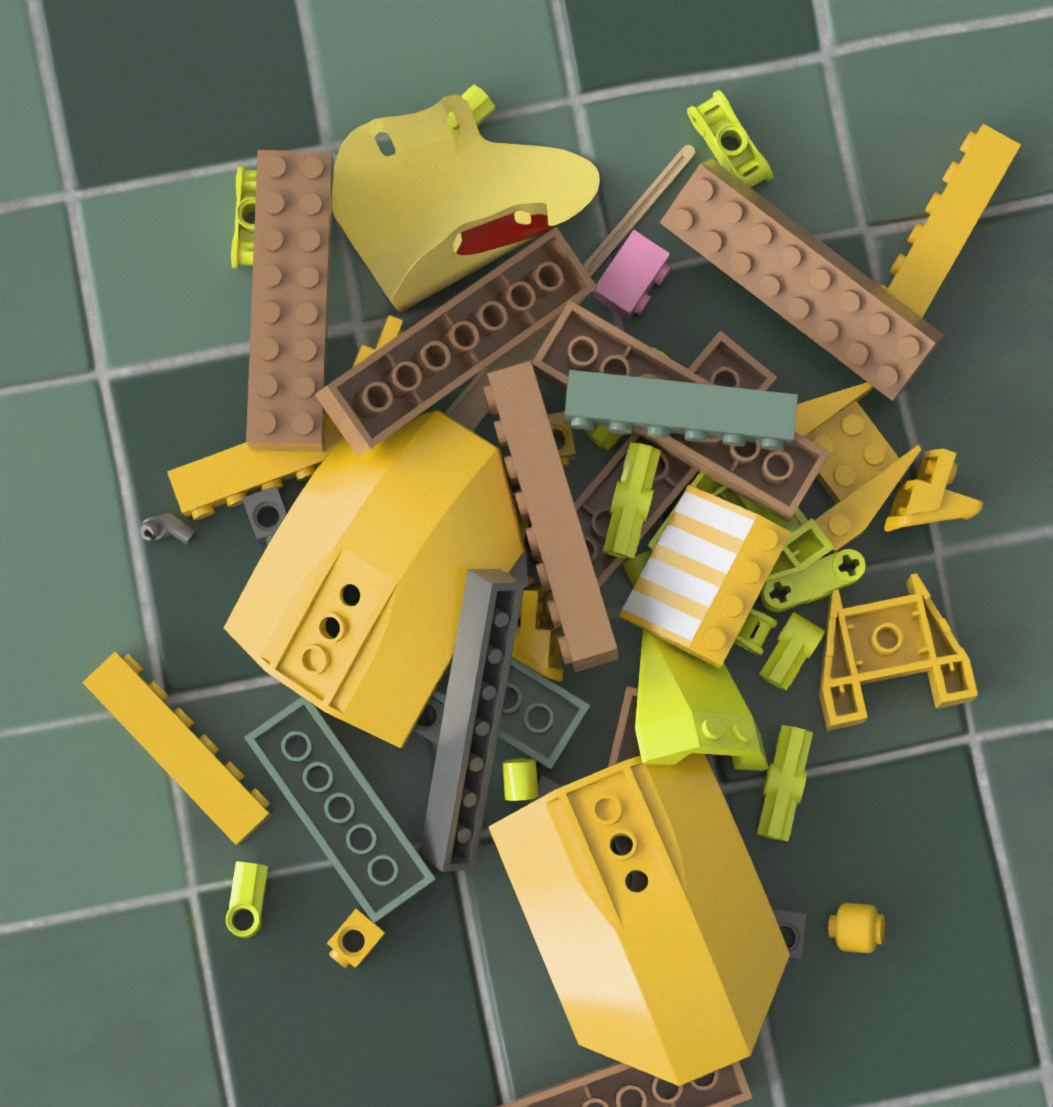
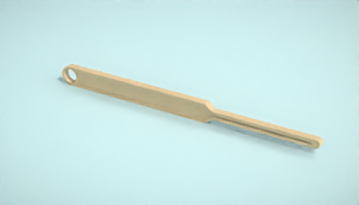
(472, 405)

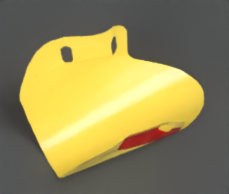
(448, 201)

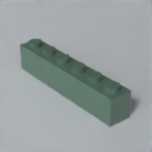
(680, 409)

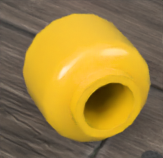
(857, 928)

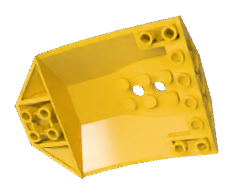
(404, 533)
(661, 973)

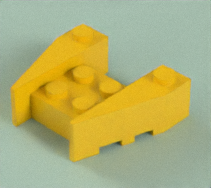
(860, 461)
(887, 643)

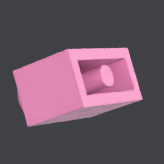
(631, 276)

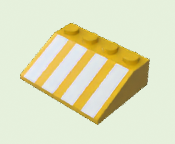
(705, 575)

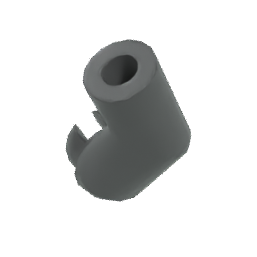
(164, 526)

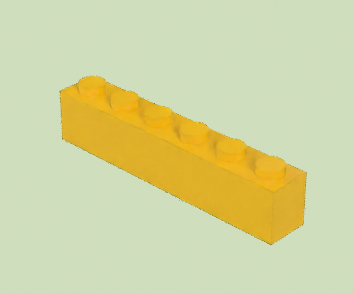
(951, 218)
(241, 472)
(177, 748)

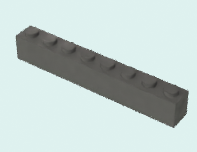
(471, 719)

